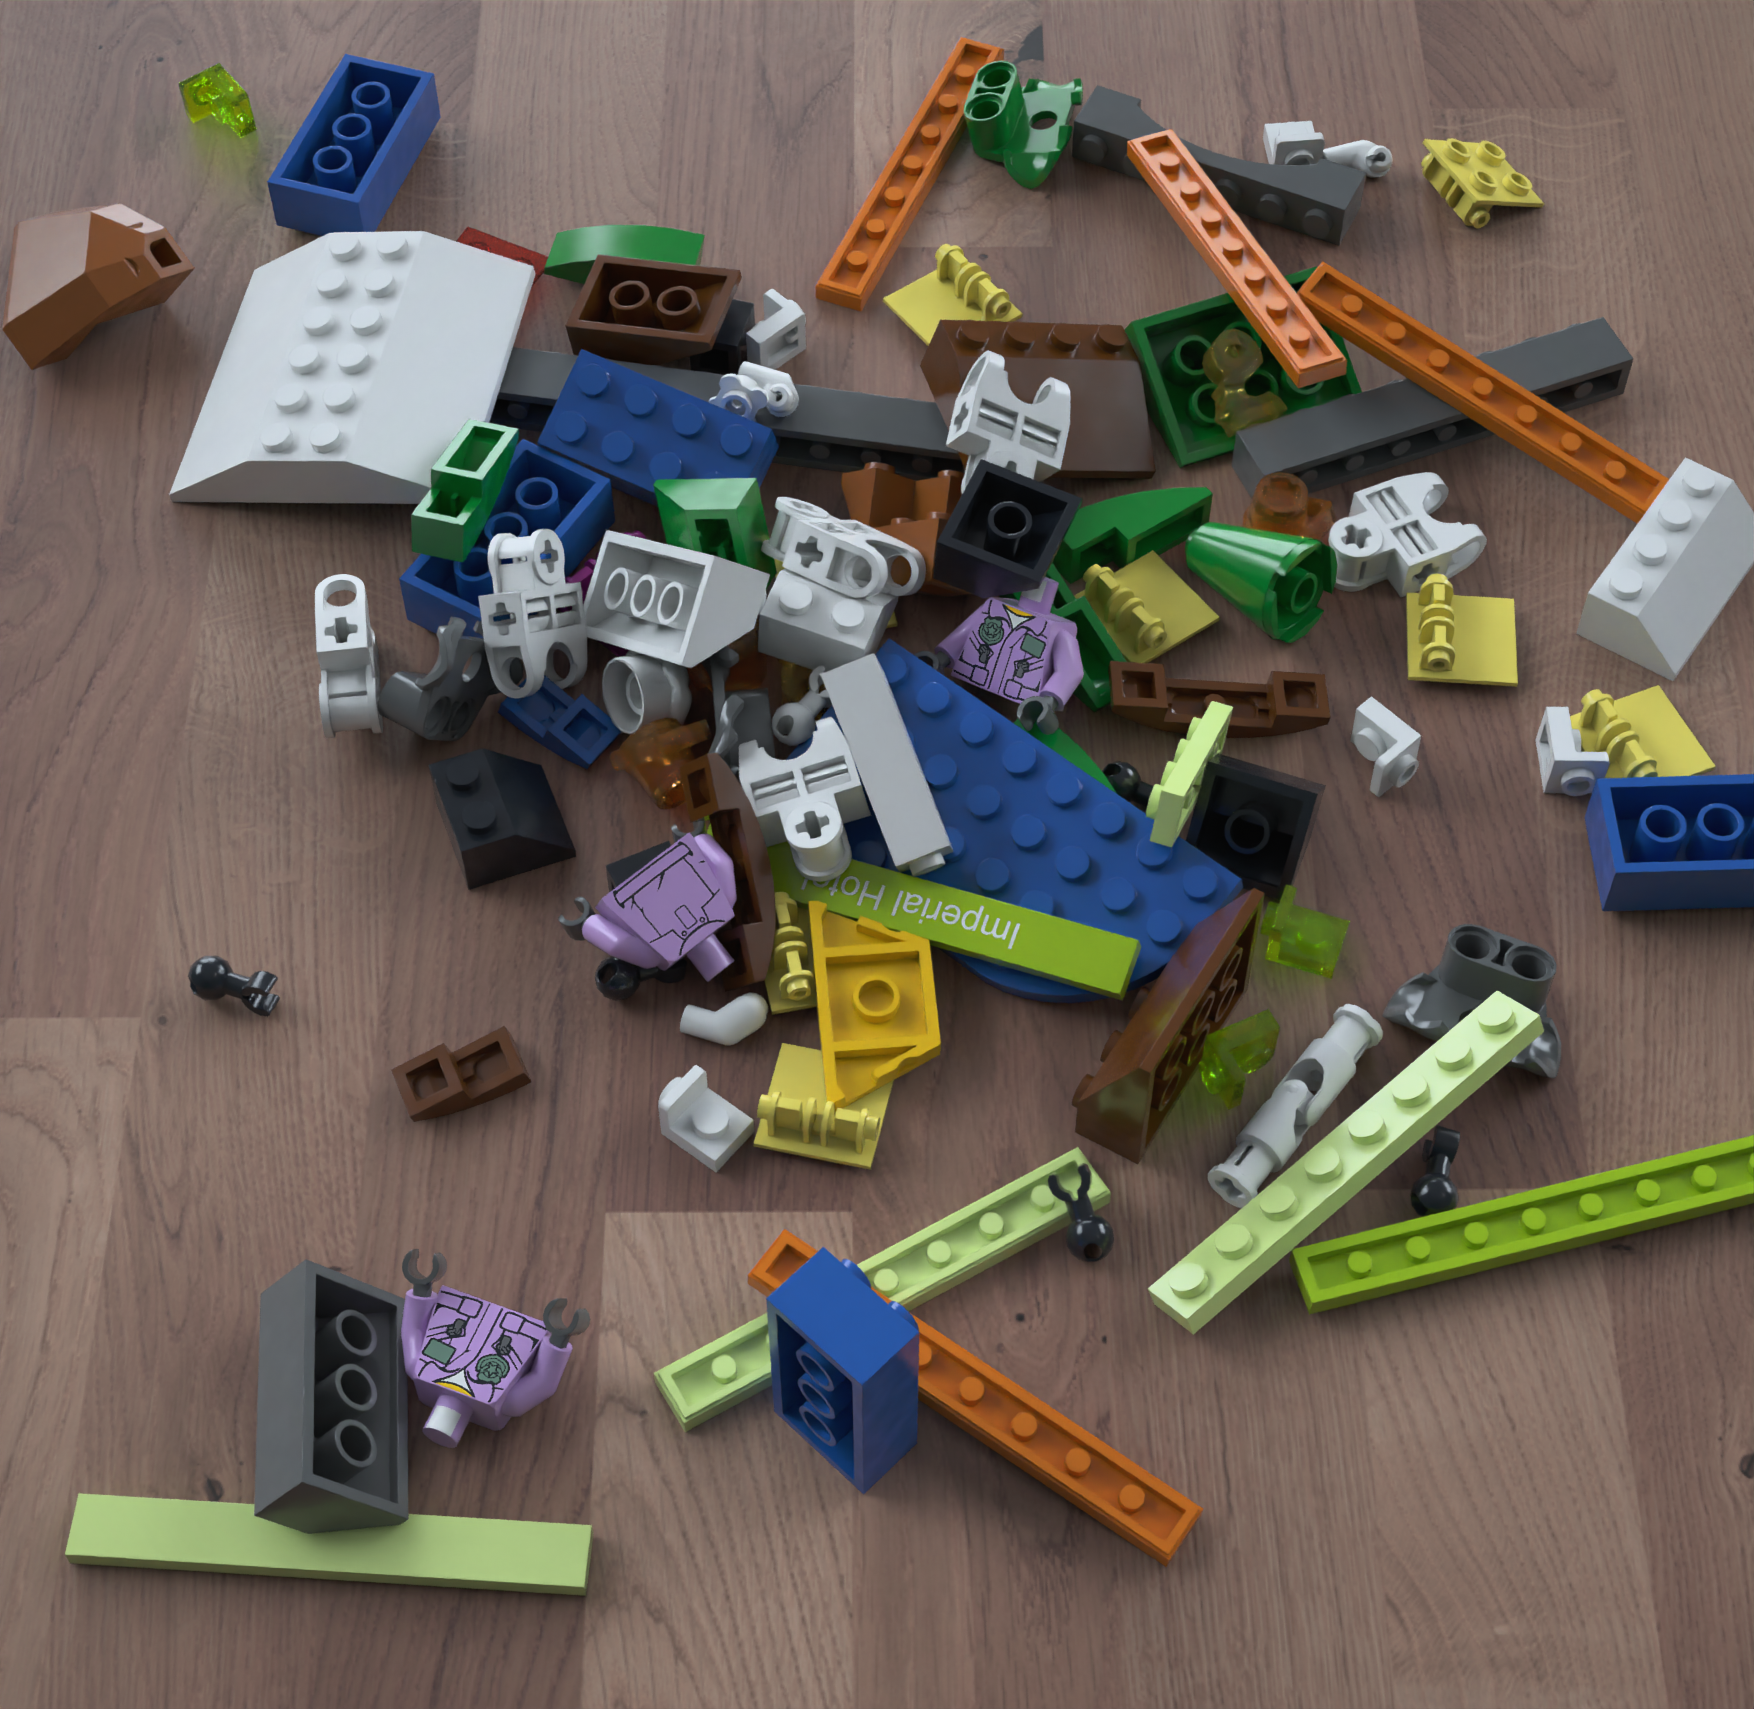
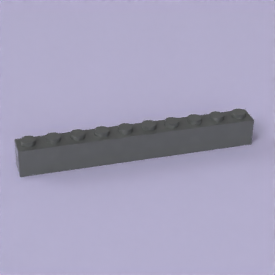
(824, 432)

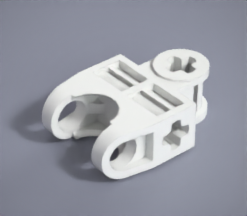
(1004, 430)
(1399, 538)
(839, 551)
(526, 589)
(346, 659)
(807, 800)

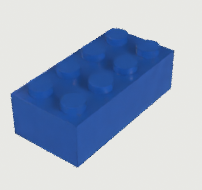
(354, 148)
(650, 431)
(535, 495)
(1673, 842)
(844, 1368)

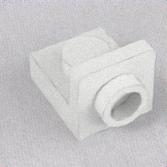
(1293, 143)
(779, 335)
(1389, 742)
(1560, 756)
(702, 1120)

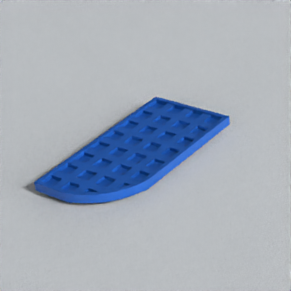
(1038, 833)

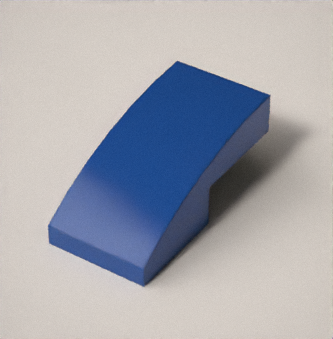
(561, 724)

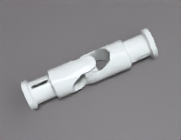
(1292, 1109)

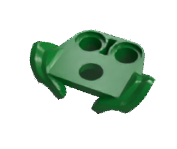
(1002, 119)

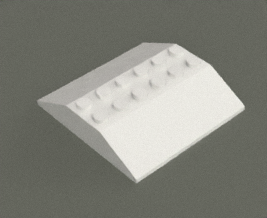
(354, 370)

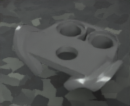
(444, 700)
(737, 713)
(1470, 971)

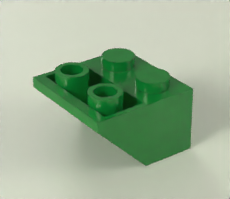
(716, 519)

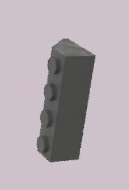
(331, 1404)

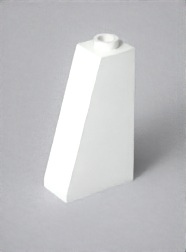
(888, 765)

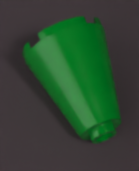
(1265, 575)

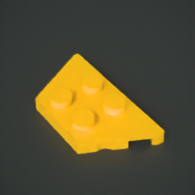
(870, 1003)

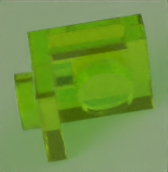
(217, 94)
(1303, 936)
(1235, 1051)

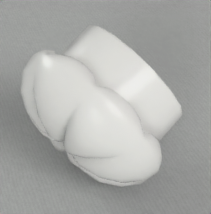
(644, 690)

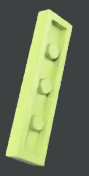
(1182, 779)

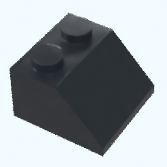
(1003, 533)
(499, 815)
(1255, 822)

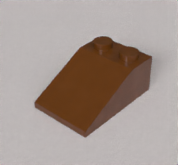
(650, 309)

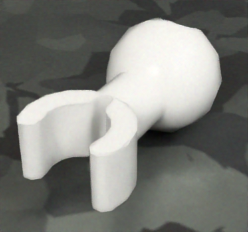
(797, 718)

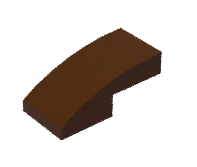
(458, 1080)

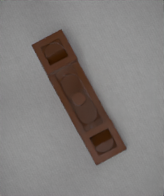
(1282, 706)
(718, 796)

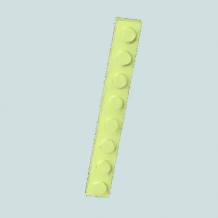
(1344, 1161)

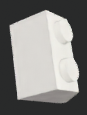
(820, 625)

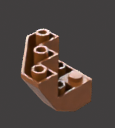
(84, 271)
(907, 511)

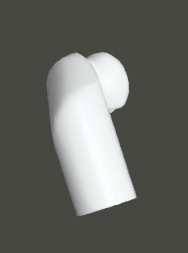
(1362, 156)
(778, 385)
(727, 1024)

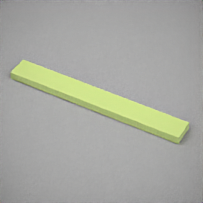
(905, 1273)
(417, 1552)

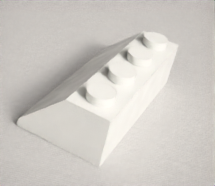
(1673, 572)
(670, 599)

